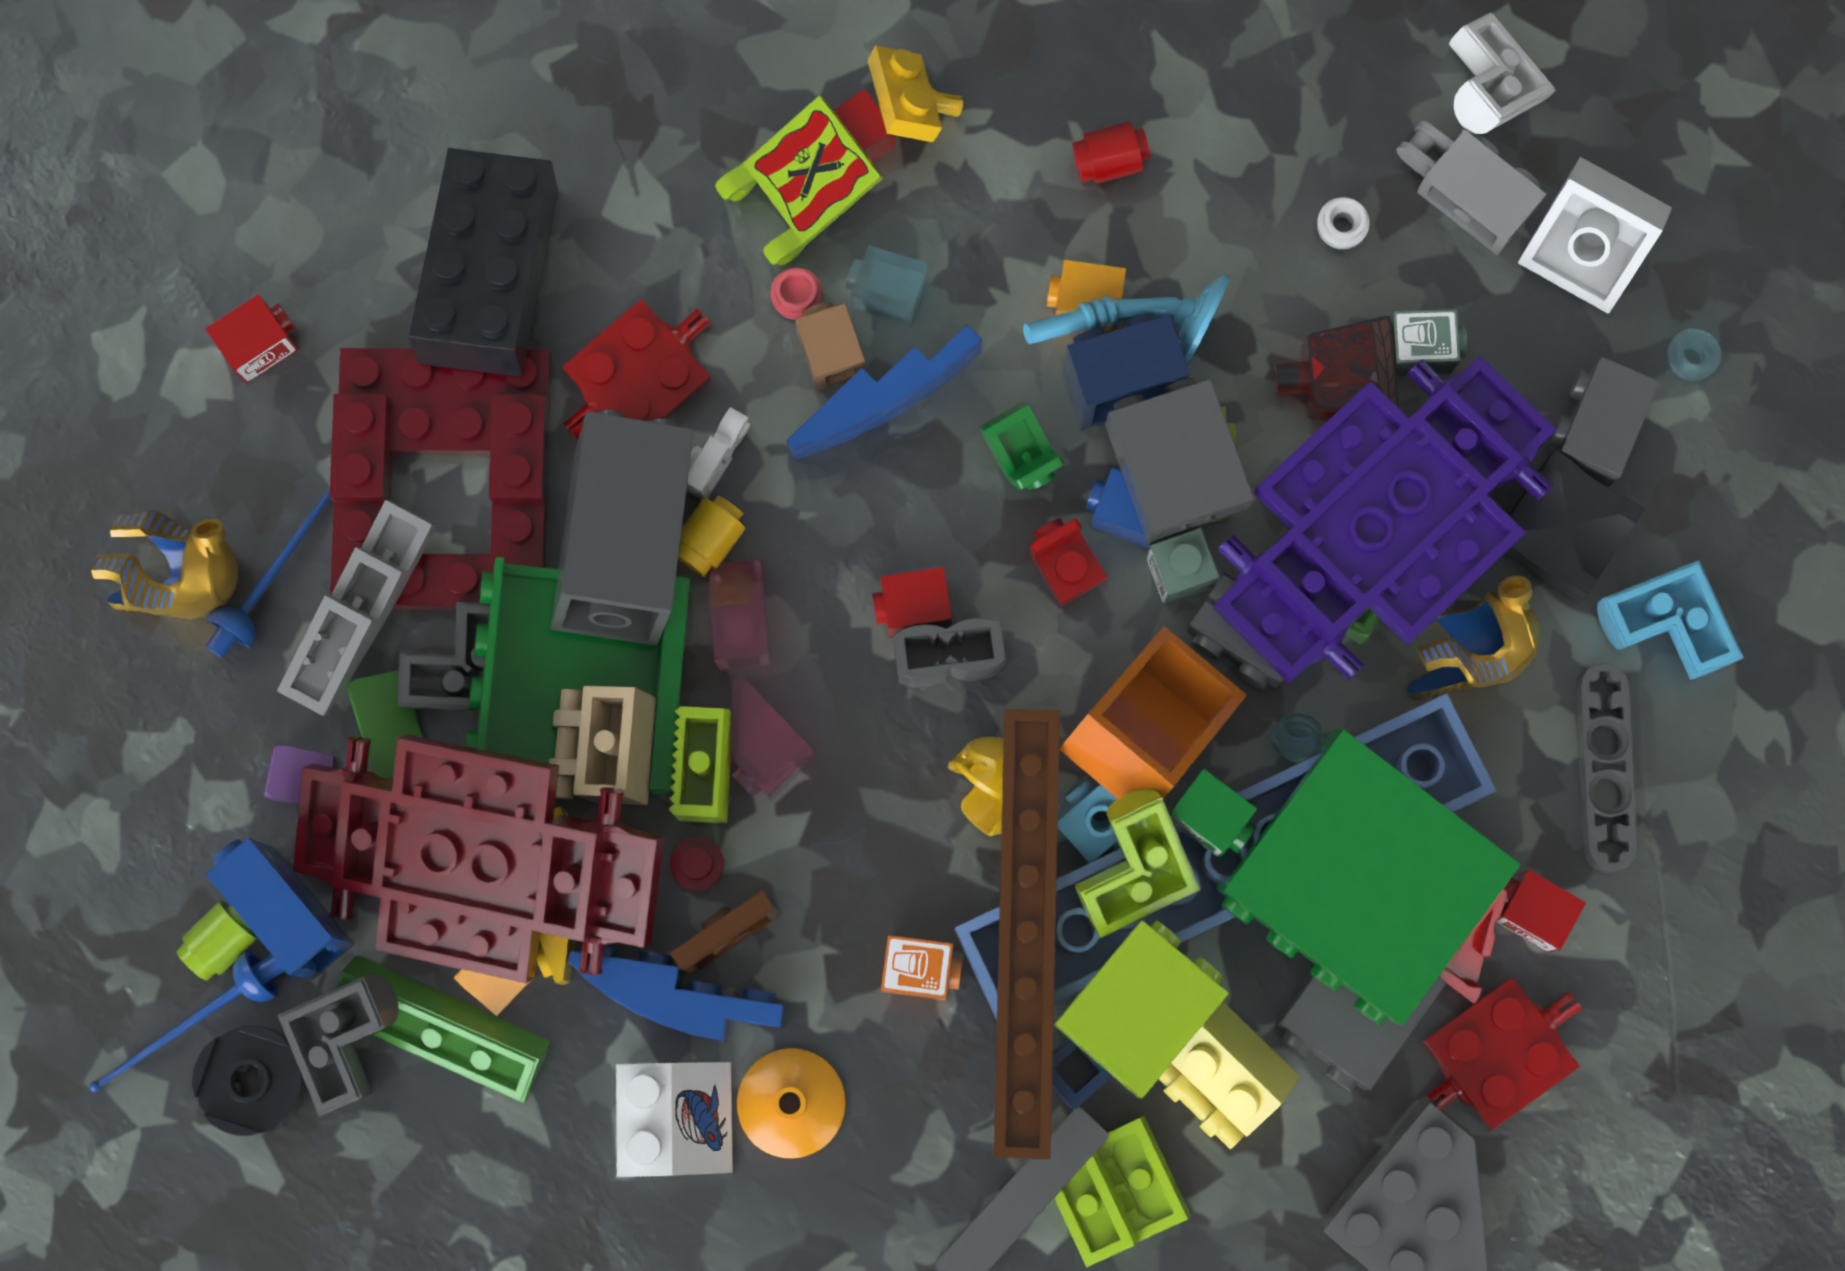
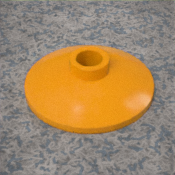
(820, 1107)

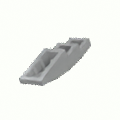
(356, 608)

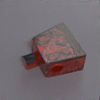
(1340, 365)

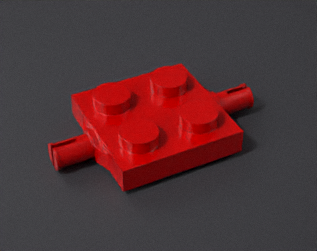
(638, 367)
(1502, 1053)

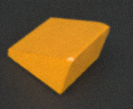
(491, 991)

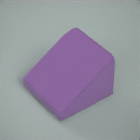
(286, 771)

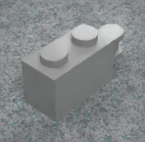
(1472, 184)

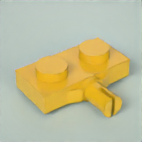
(906, 96)

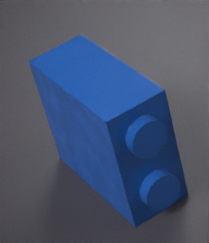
(278, 907)

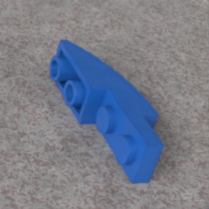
(653, 991)

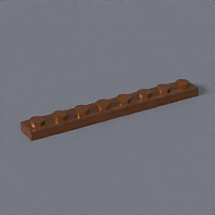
(1026, 935)

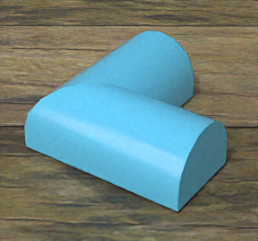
(1677, 604)

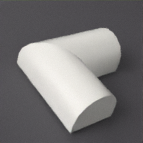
(1504, 76)

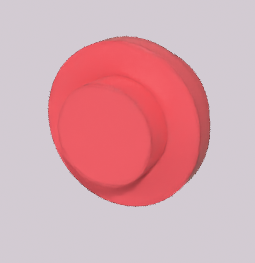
(795, 292)

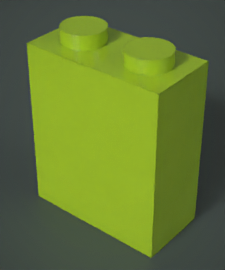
(1142, 1007)

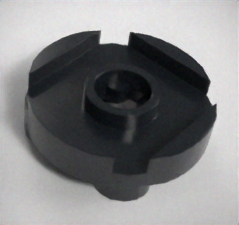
(222, 1096)

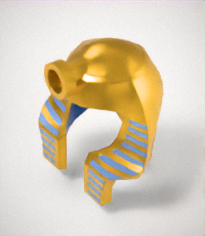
(199, 562)
(1487, 644)

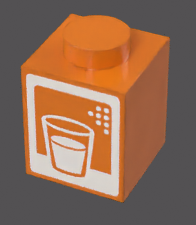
(920, 968)

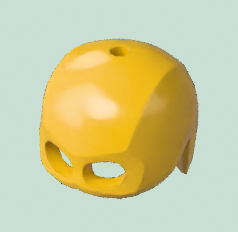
(983, 766)

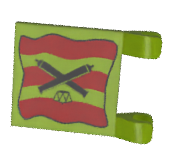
(808, 173)

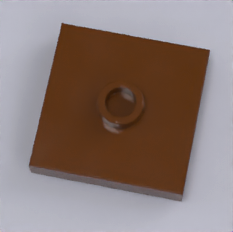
(724, 931)

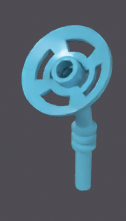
(1186, 314)

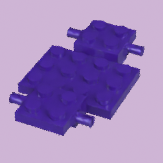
(1385, 517)

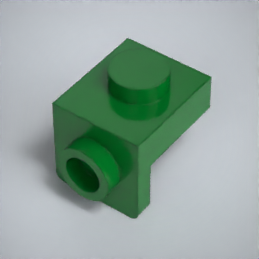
(1021, 448)

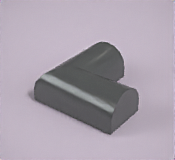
(441, 679)
(324, 1033)

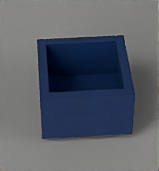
(1121, 364)

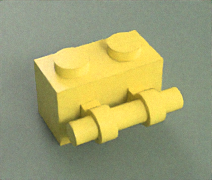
(1229, 1077)

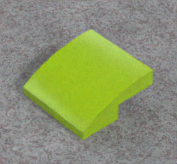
(1121, 1194)

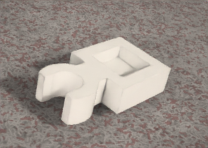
(711, 461)

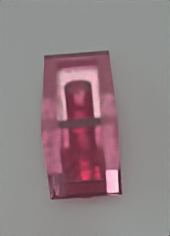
(739, 615)
(763, 744)

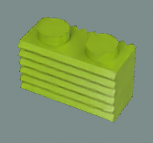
(702, 765)

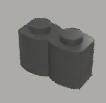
(933, 654)

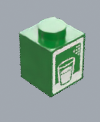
(1214, 815)

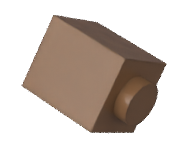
(829, 344)

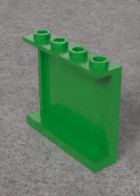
(532, 664)
(1368, 880)

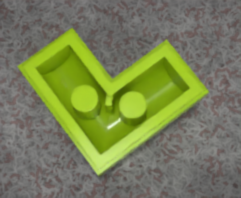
(1154, 866)

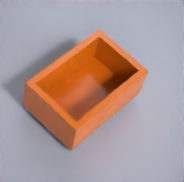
(1153, 719)

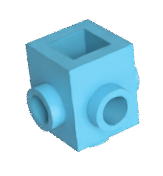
(1078, 823)

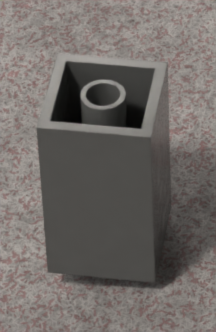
(622, 528)

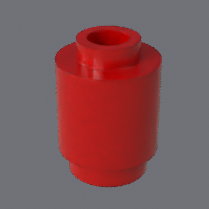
(1110, 153)

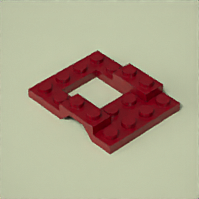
(411, 408)

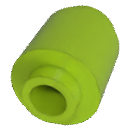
(215, 941)

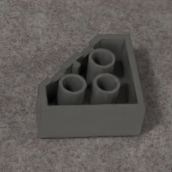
(1415, 1200)

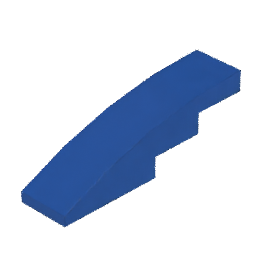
(867, 403)

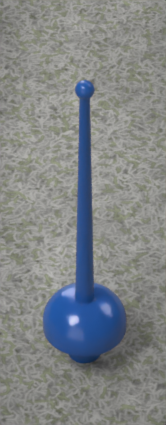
(235, 623)
(252, 978)

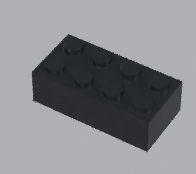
(484, 262)

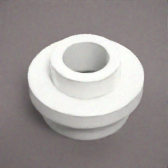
(1350, 210)

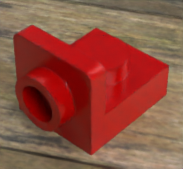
(1065, 560)

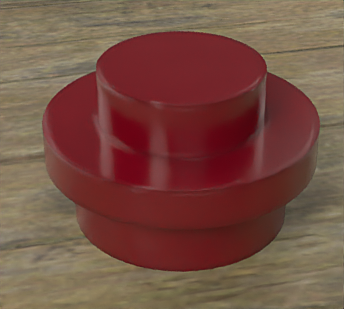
(697, 863)

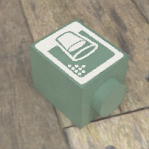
(1430, 337)
(1182, 567)

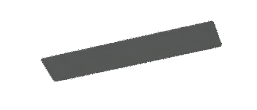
(1025, 1196)

